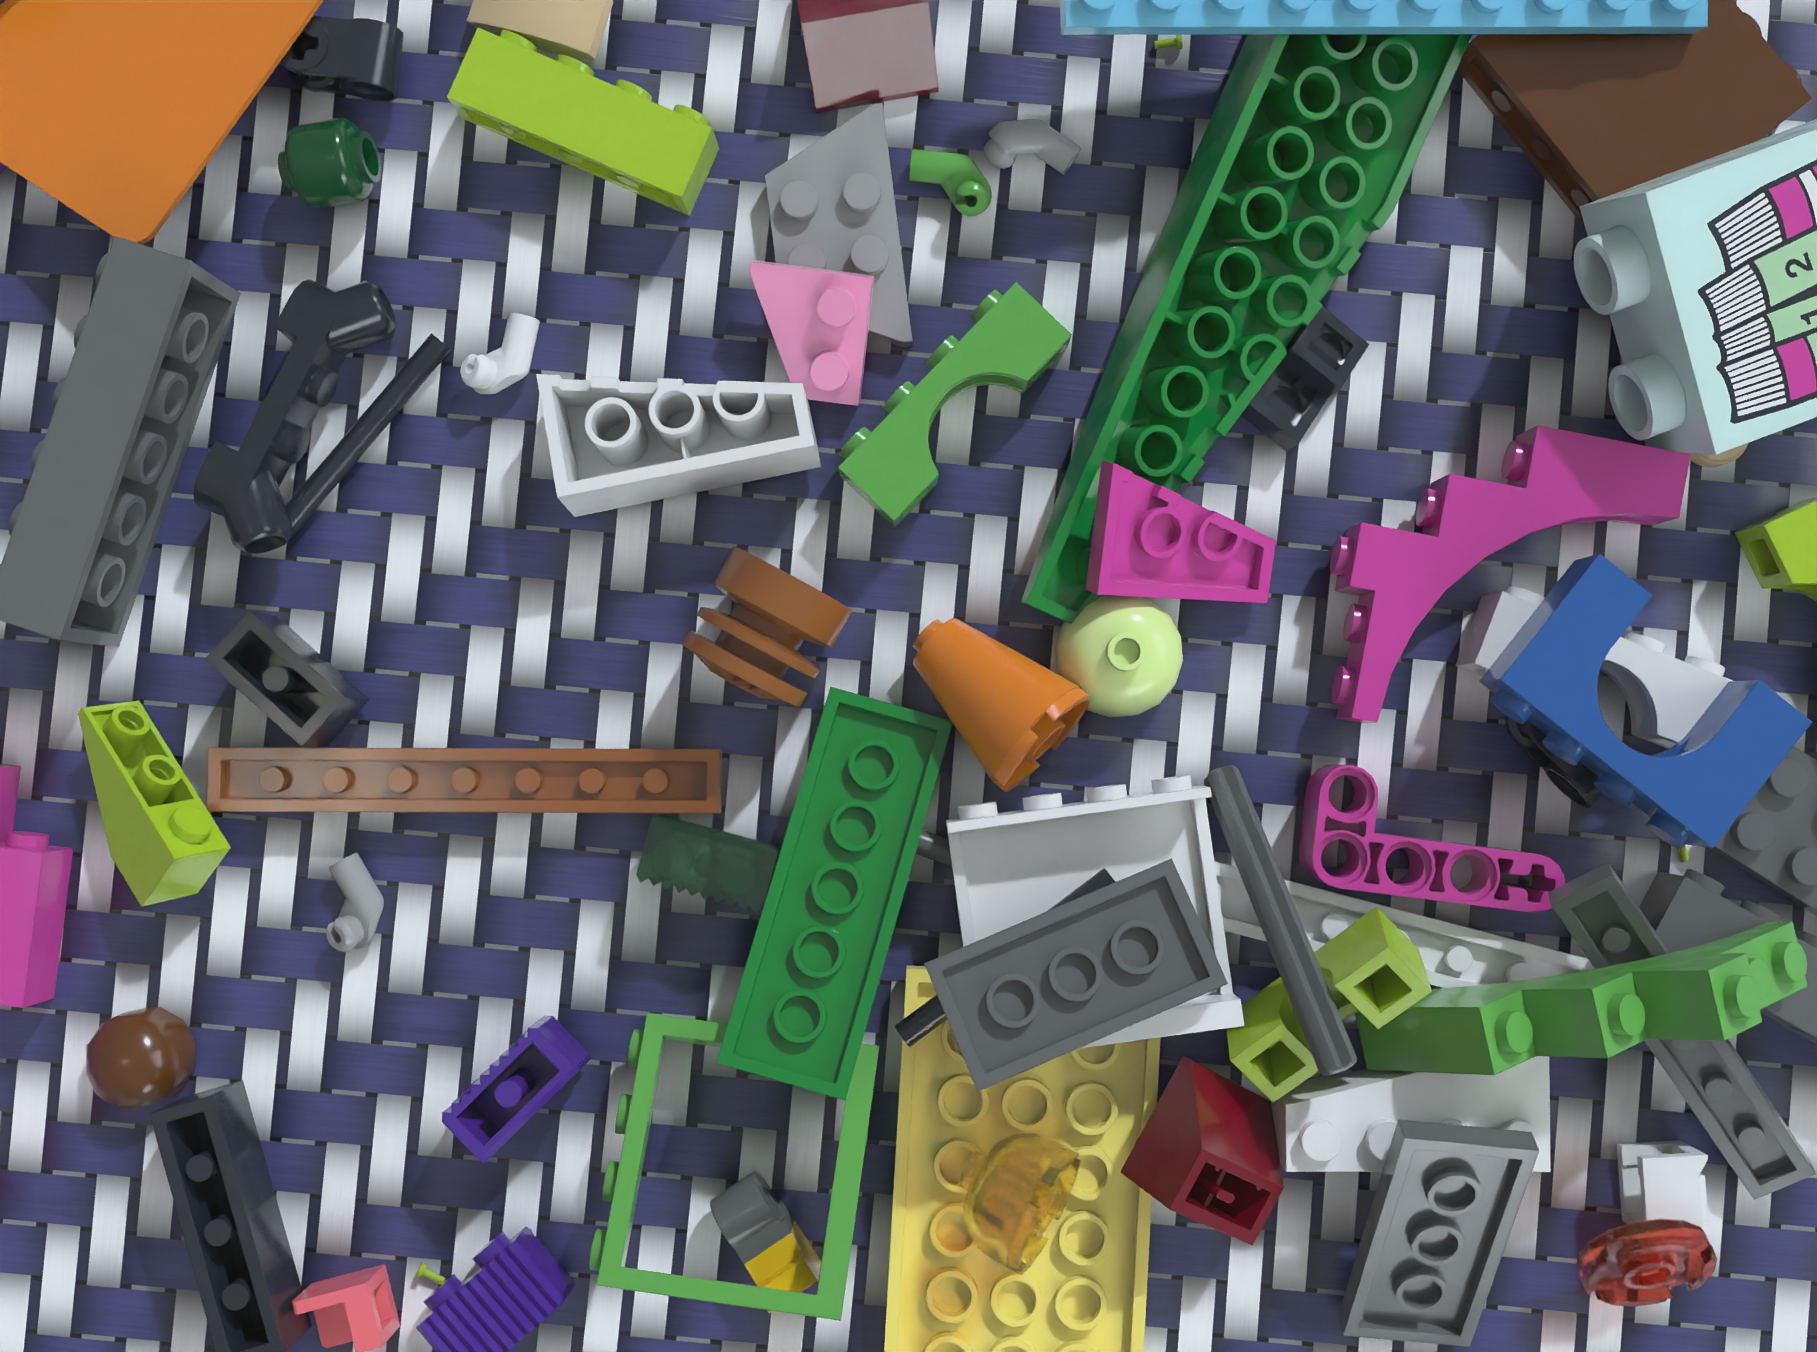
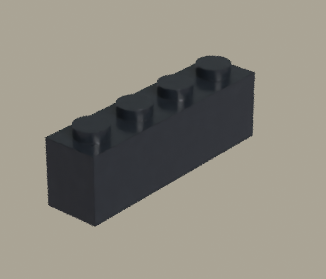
(230, 1220)

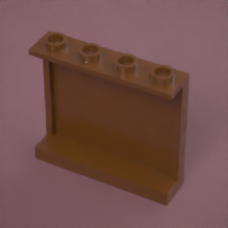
(1632, 105)

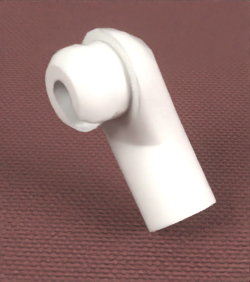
(506, 364)

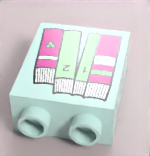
(1711, 295)

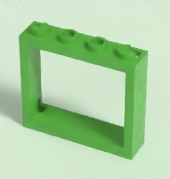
(624, 1177)

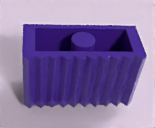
(515, 1087)
(500, 1300)

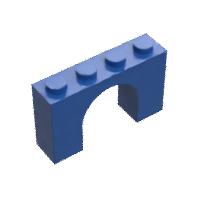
(1552, 682)

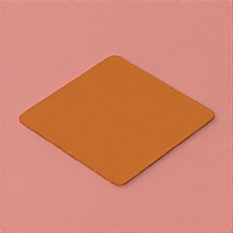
(131, 96)

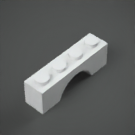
(1661, 691)

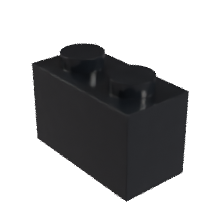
(287, 679)

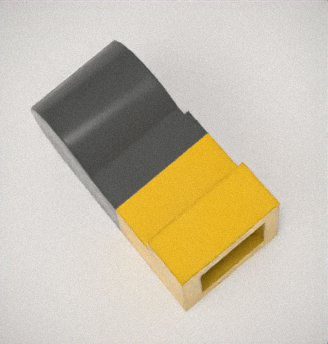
(765, 1236)

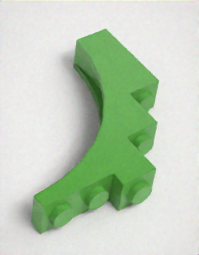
(1594, 1012)

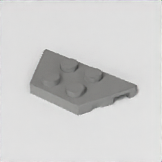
(839, 214)

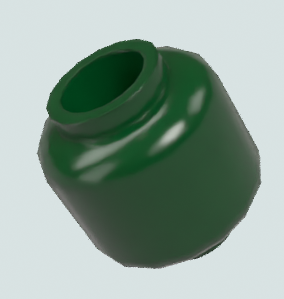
(330, 163)

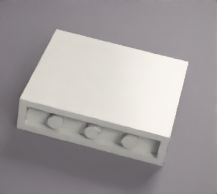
(1036, 856)

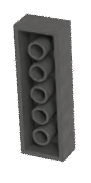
(114, 445)

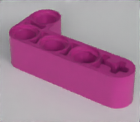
(1428, 858)

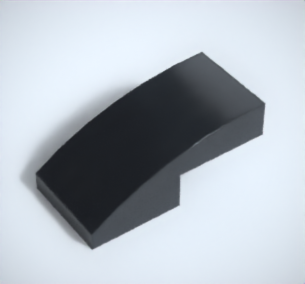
(1311, 372)

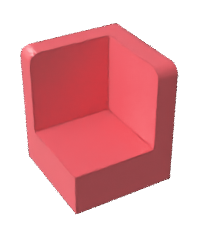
(352, 1308)

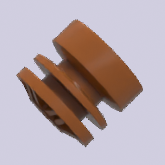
(766, 628)

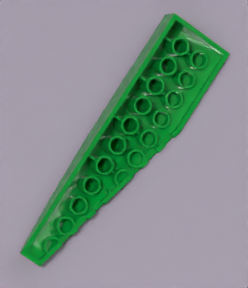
(1266, 221)

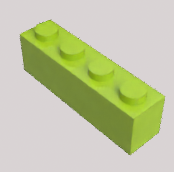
(584, 119)

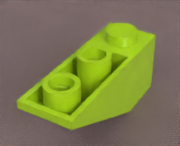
(148, 806)

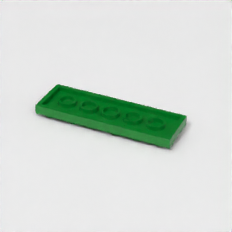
(835, 894)

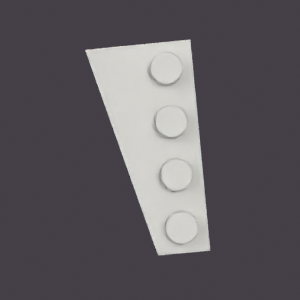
(669, 438)
(1351, 1116)

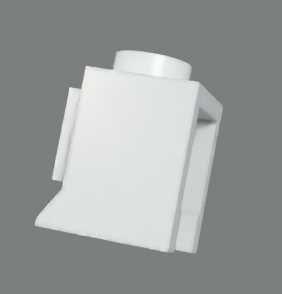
(1662, 1182)

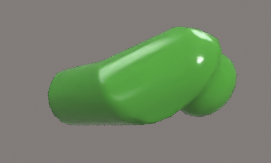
(957, 176)

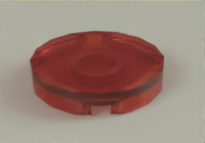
(1645, 1260)

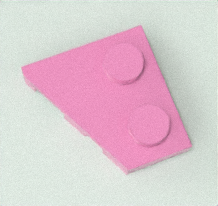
(818, 326)

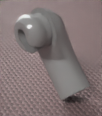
(1029, 137)
(360, 909)

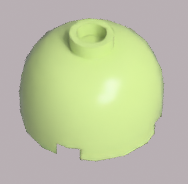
(1121, 654)

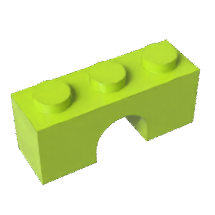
(1367, 971)

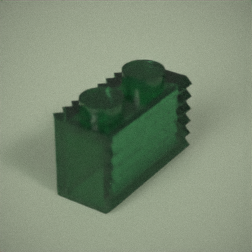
(708, 862)

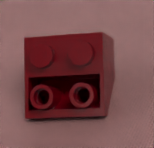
(1210, 1153)

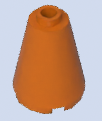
(997, 698)

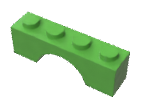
(1006, 348)

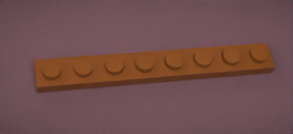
(464, 780)

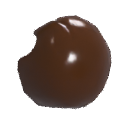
(140, 1058)

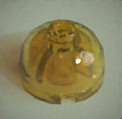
(1016, 1196)

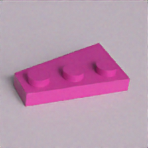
(1169, 547)

